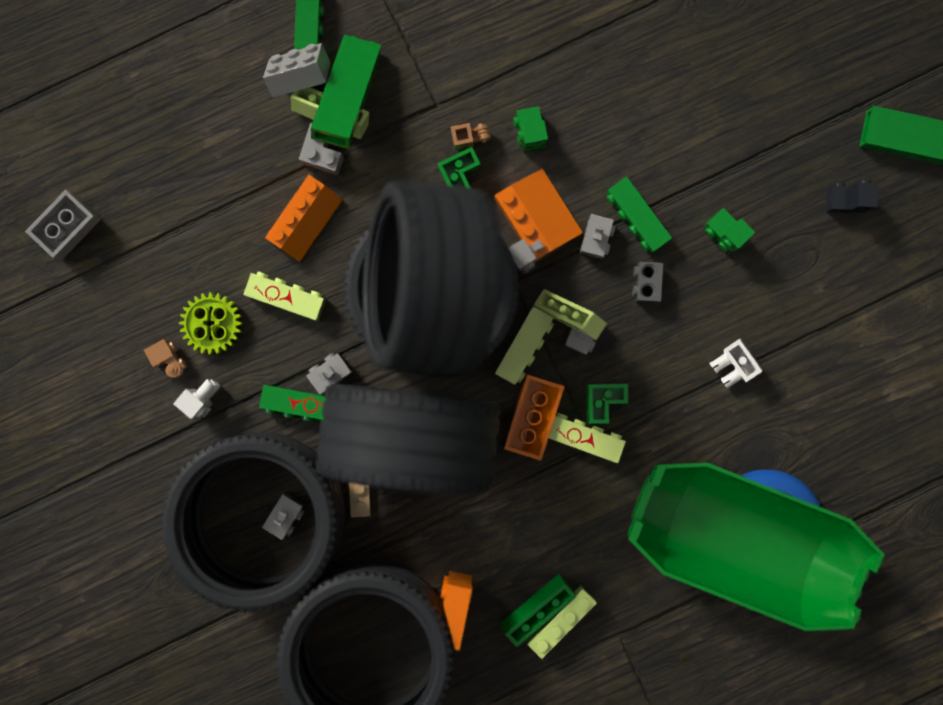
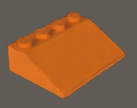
(538, 213)
(456, 596)

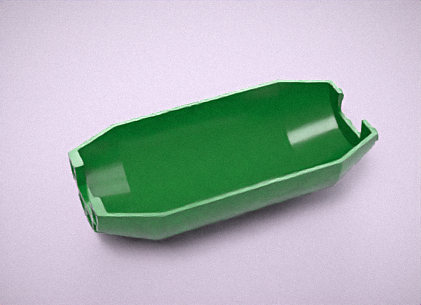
(753, 545)

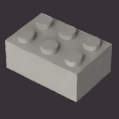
(297, 70)
(63, 225)

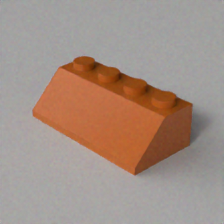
(304, 218)
(533, 417)

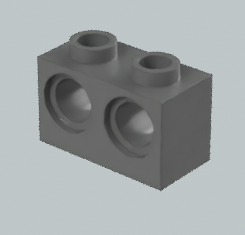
(654, 283)

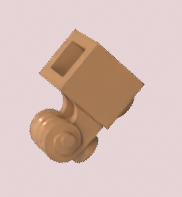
(464, 136)
(165, 352)

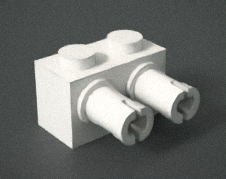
(745, 364)
(197, 402)

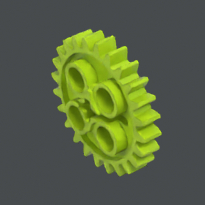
(193, 323)

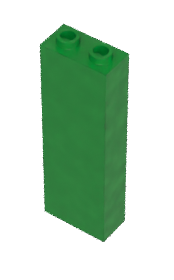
(346, 91)
(903, 134)

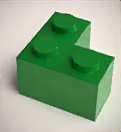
(532, 129)
(458, 166)
(728, 231)
(599, 398)

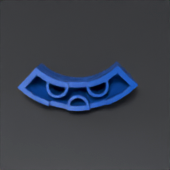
(783, 482)

